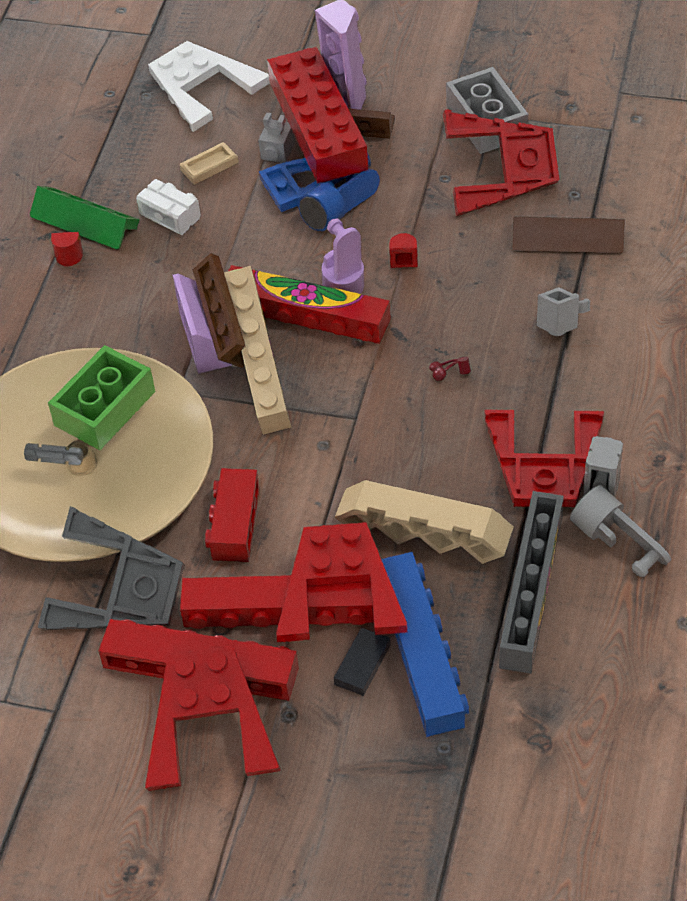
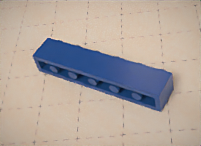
(423, 650)

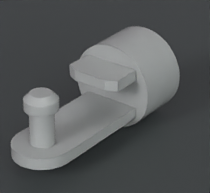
(599, 511)

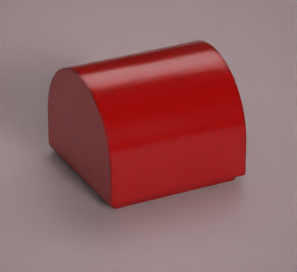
(67, 248)
(403, 251)

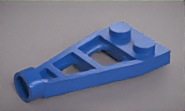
(282, 186)

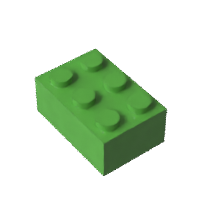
(102, 397)

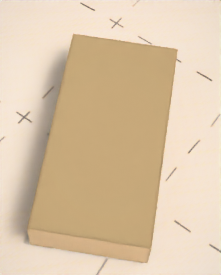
(208, 163)

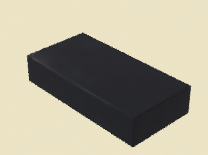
(362, 661)

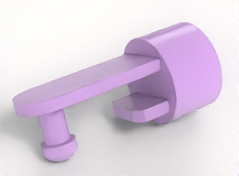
(343, 264)

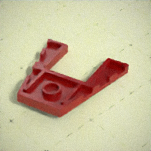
(526, 158)
(542, 472)
(334, 557)
(205, 686)

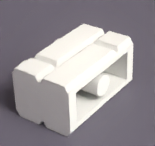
(168, 206)

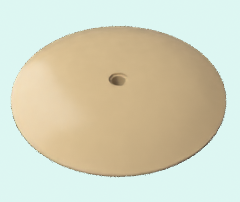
(130, 484)

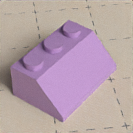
(196, 325)

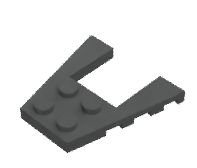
(142, 586)

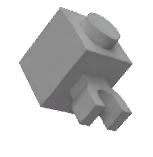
(276, 139)
(559, 311)

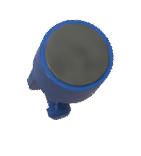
(329, 203)

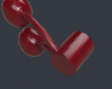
(439, 372)

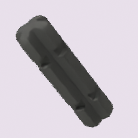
(53, 454)

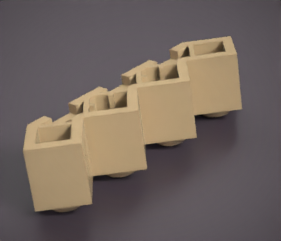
(434, 519)

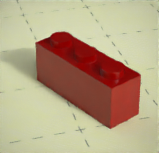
(233, 515)

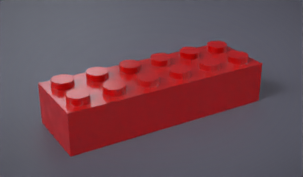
(317, 115)

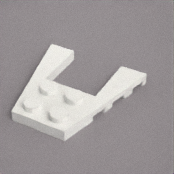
(191, 65)

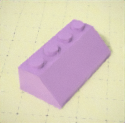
(341, 50)

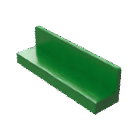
(81, 216)

